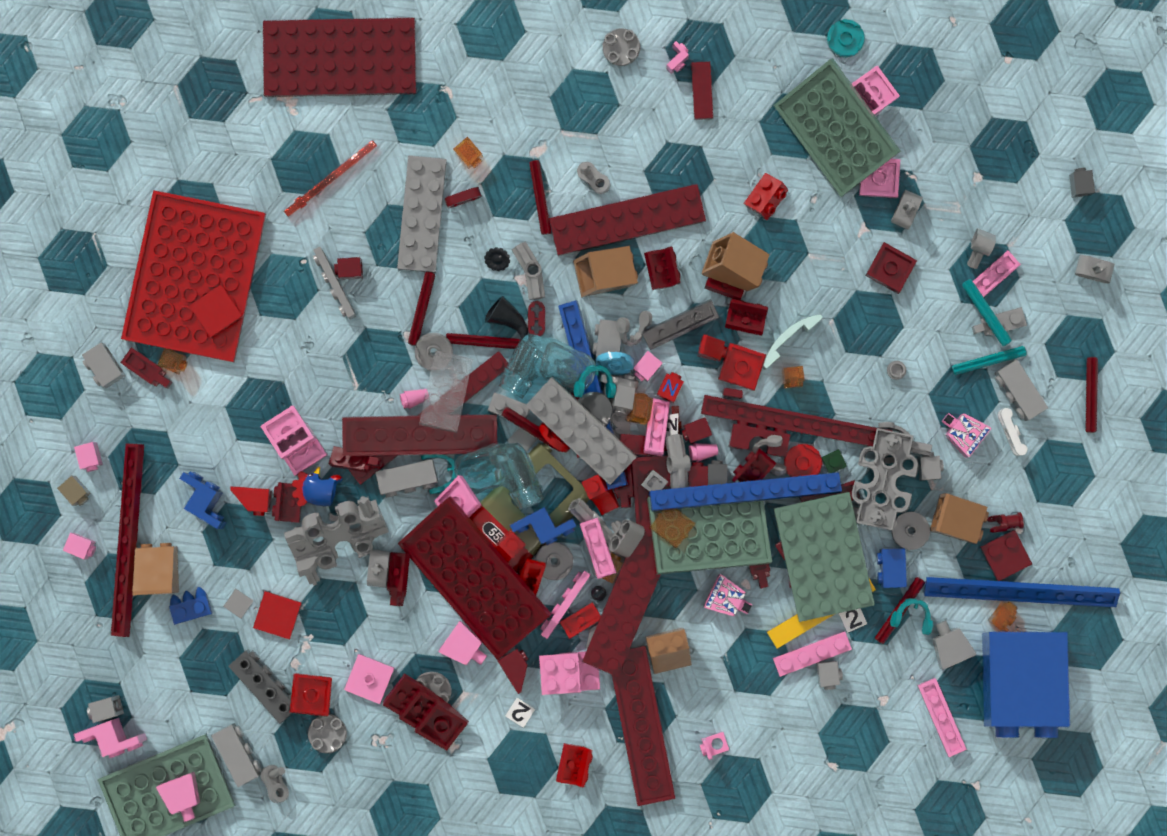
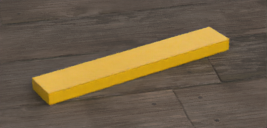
(793, 628)

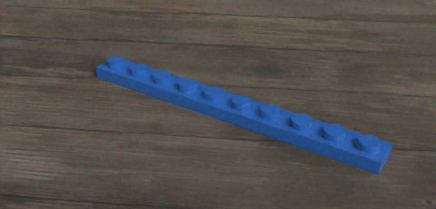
(578, 339)
(745, 491)
(1021, 592)

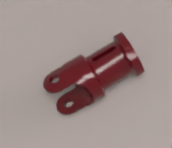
(1006, 522)

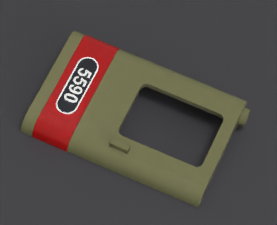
(499, 512)

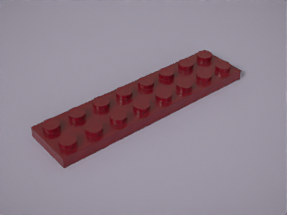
(627, 219)
(406, 437)
(624, 608)
(642, 729)

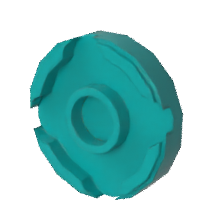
(845, 38)

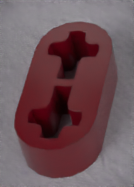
(463, 197)
(541, 318)

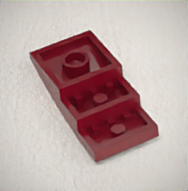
(425, 712)

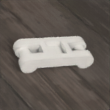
(1011, 432)

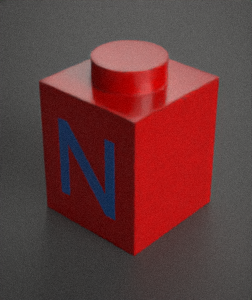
(670, 387)

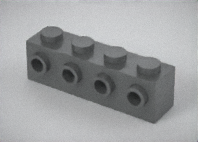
(262, 684)

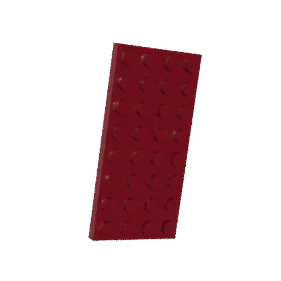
(339, 57)
(474, 578)

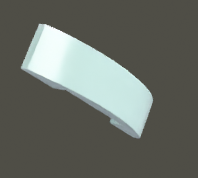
(806, 323)

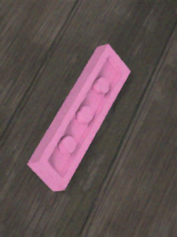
(560, 610)
(812, 653)
(941, 717)

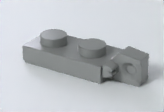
(1009, 319)

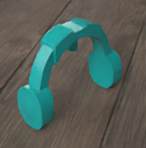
(580, 385)
(431, 456)
(927, 623)

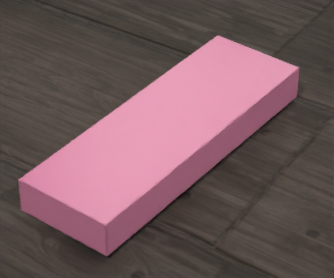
(996, 273)
(656, 428)
(597, 548)

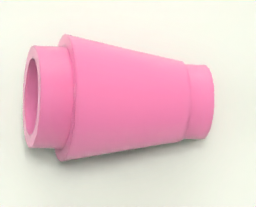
(412, 398)
(702, 451)

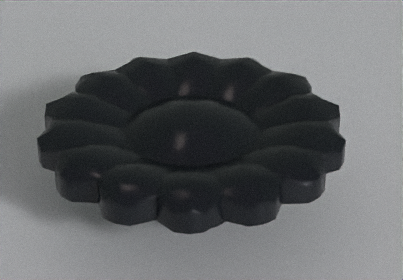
(497, 259)

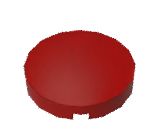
(553, 439)
(803, 461)

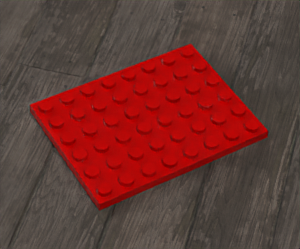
(182, 257)

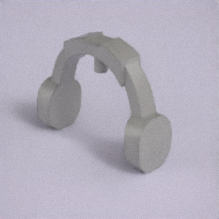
(623, 326)
(890, 425)
(772, 441)

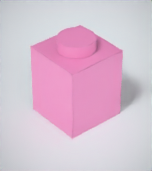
(646, 367)
(88, 456)
(79, 546)

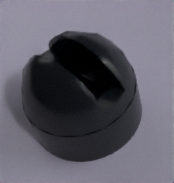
(596, 589)

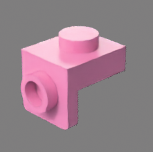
(677, 62)

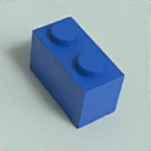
(892, 568)

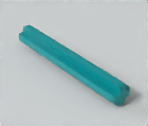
(986, 312)
(989, 360)

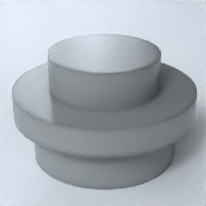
(896, 370)

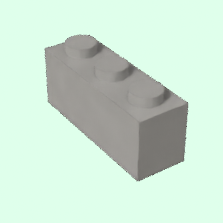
(1020, 390)
(407, 478)
(237, 754)

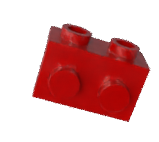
(766, 196)
(574, 765)

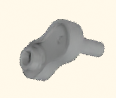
(590, 175)
(627, 380)
(272, 778)

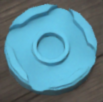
(616, 362)

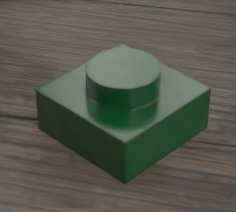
(834, 461)

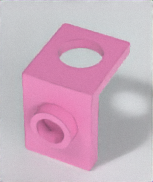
(707, 748)

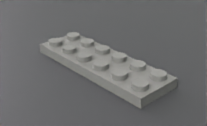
(421, 214)
(581, 430)

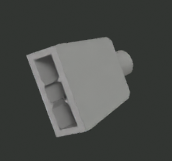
(951, 646)

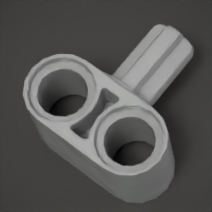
(906, 209)
(981, 244)
(1094, 269)
(625, 537)
(378, 568)

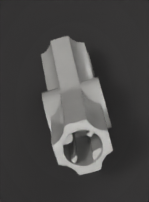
(534, 282)
(677, 462)
(584, 513)

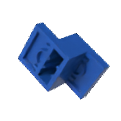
(203, 499)
(543, 526)

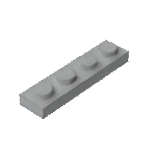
(329, 276)

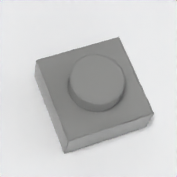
(654, 482)

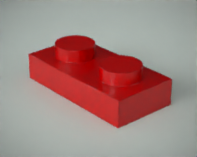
(580, 620)

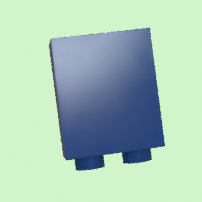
(1025, 682)

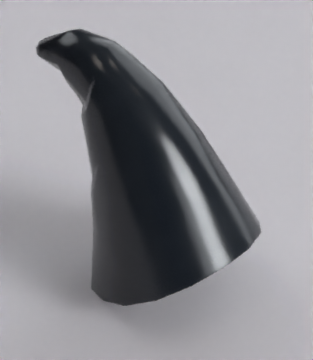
(506, 314)

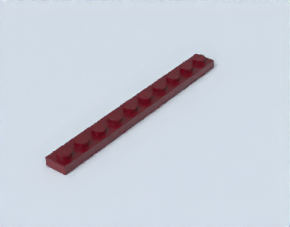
(477, 381)
(789, 420)
(127, 540)

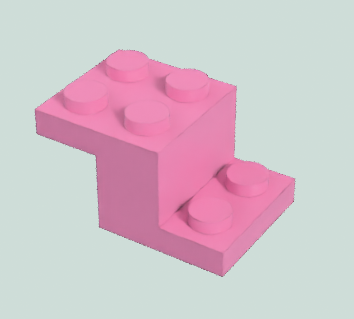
(875, 90)
(294, 440)
(567, 674)
(111, 738)

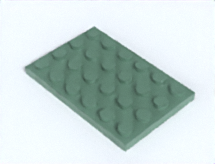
(837, 127)
(720, 539)
(824, 556)
(137, 803)

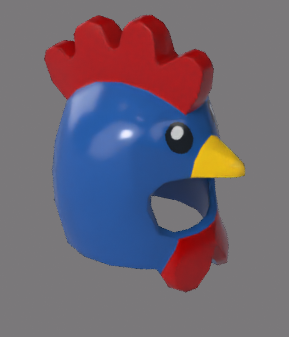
(314, 490)

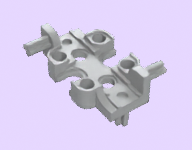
(885, 477)
(323, 553)

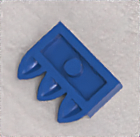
(190, 607)

